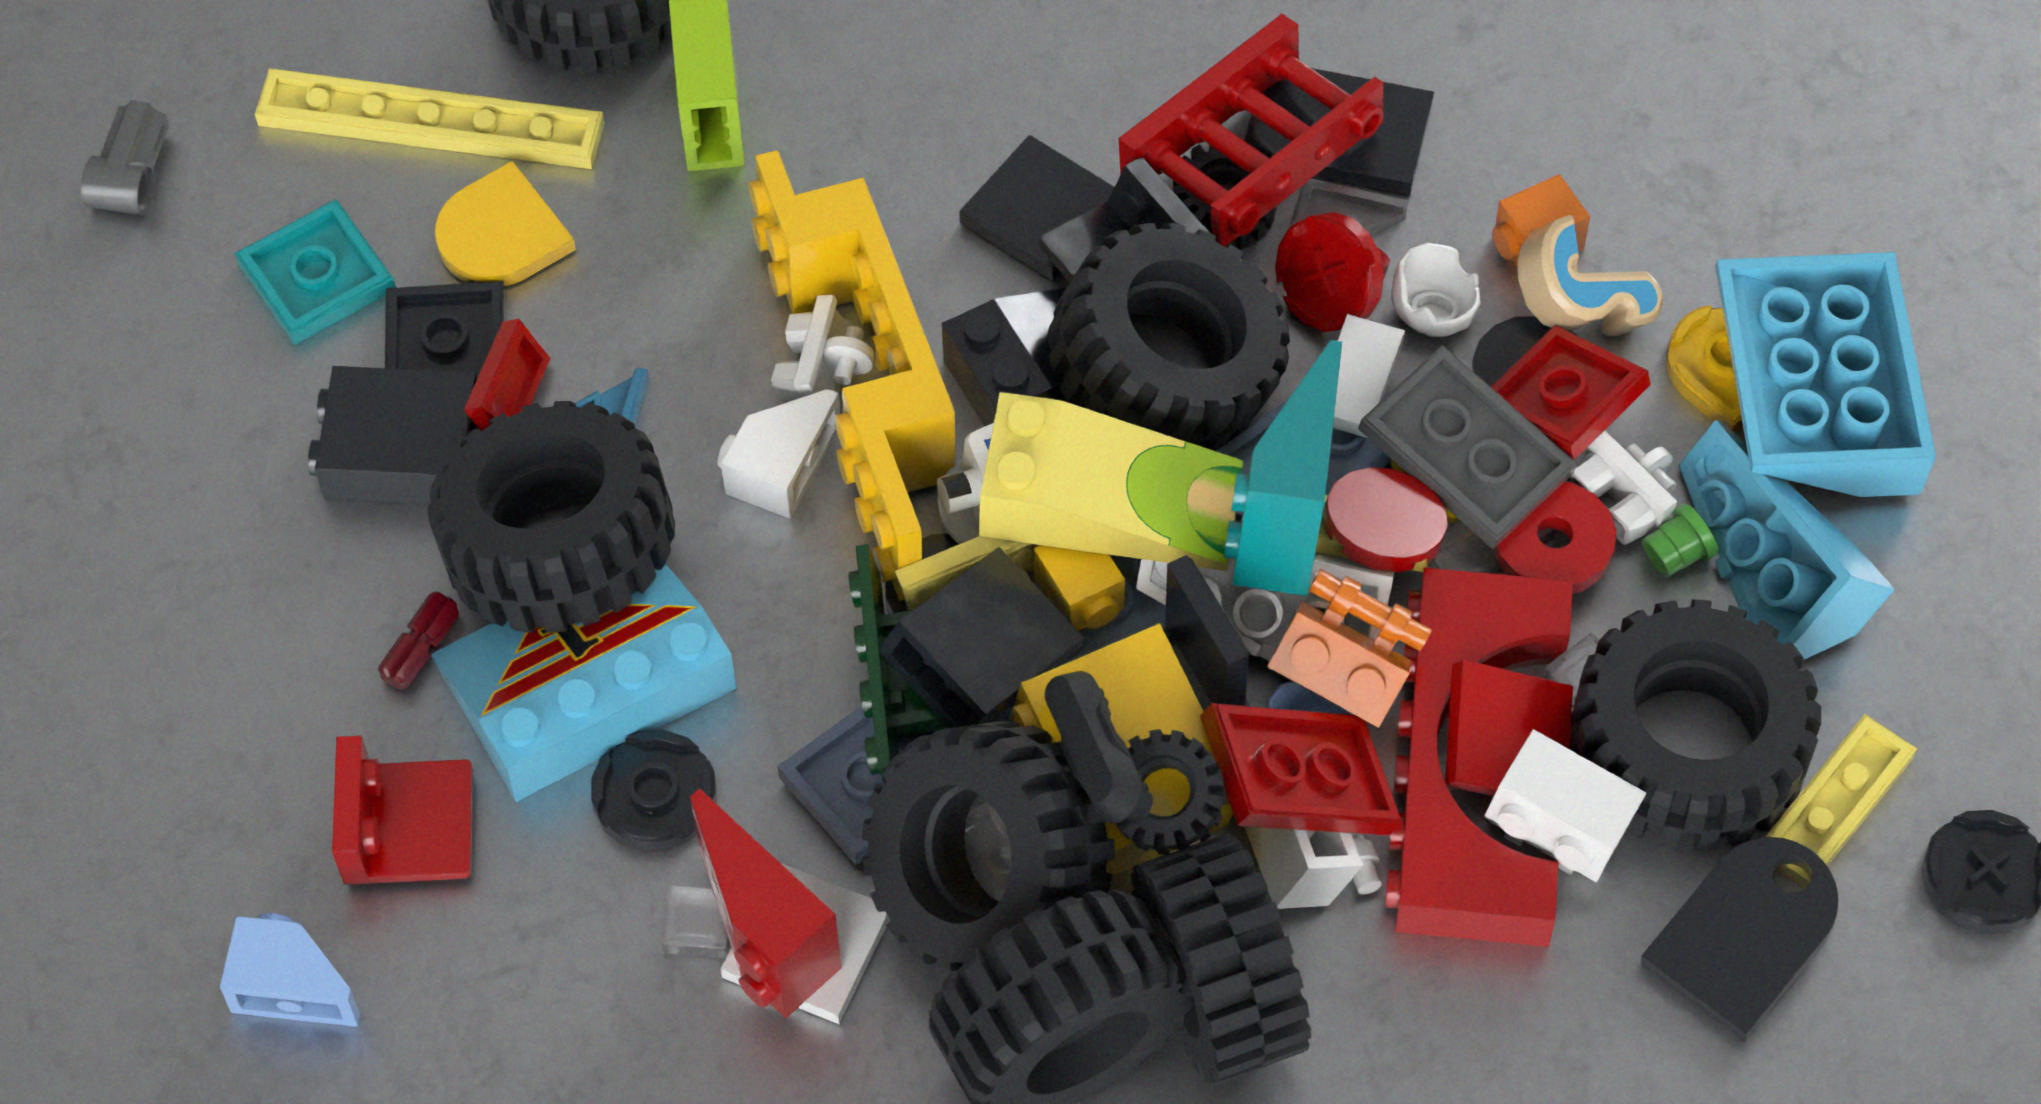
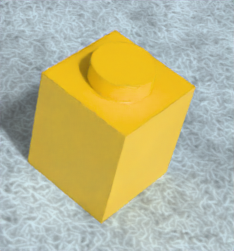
(1080, 584)

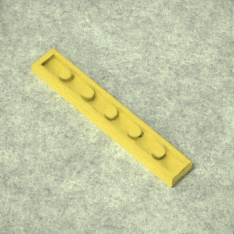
(430, 118)

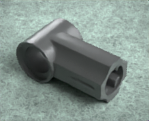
(124, 172)

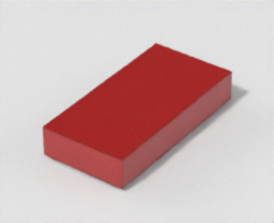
(508, 375)

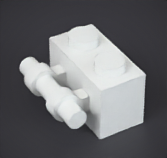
(1564, 806)
(1313, 866)

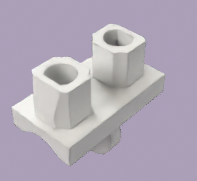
(828, 349)
(1632, 480)

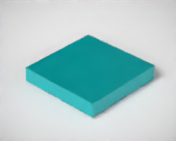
(315, 271)

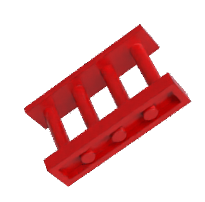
(1238, 86)

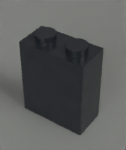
(388, 432)
(980, 642)

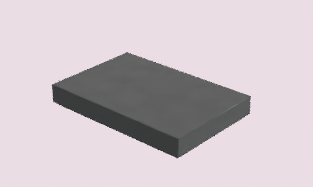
(1467, 446)

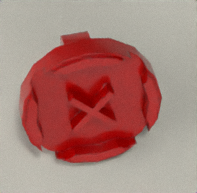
(1330, 270)

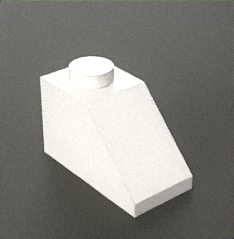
(779, 452)

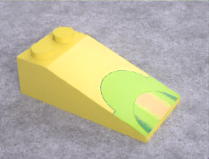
(1103, 485)

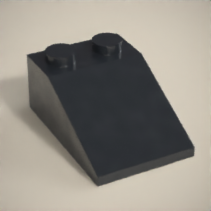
(1003, 350)

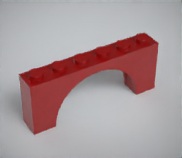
(1450, 871)

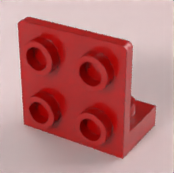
(400, 817)

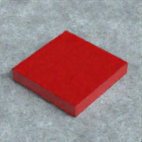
(1571, 388)
(1493, 718)

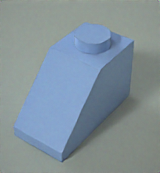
(283, 974)

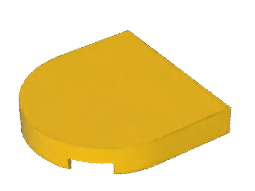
(499, 230)
(1702, 365)

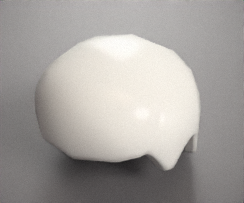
(1434, 291)

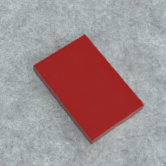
(1300, 770)

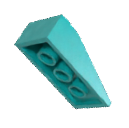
(1286, 487)

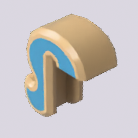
(1575, 299)

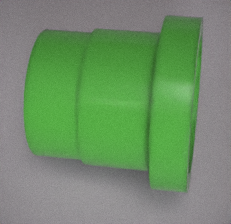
(1680, 542)

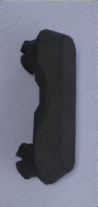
(1095, 749)

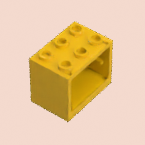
(1143, 694)

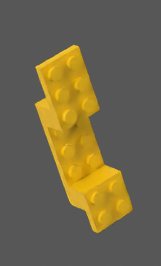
(892, 428)

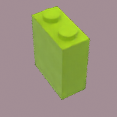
(706, 84)

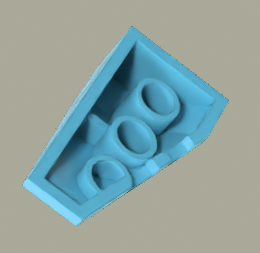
(1780, 549)

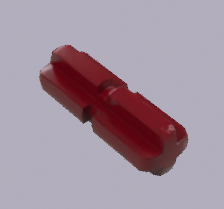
(410, 649)

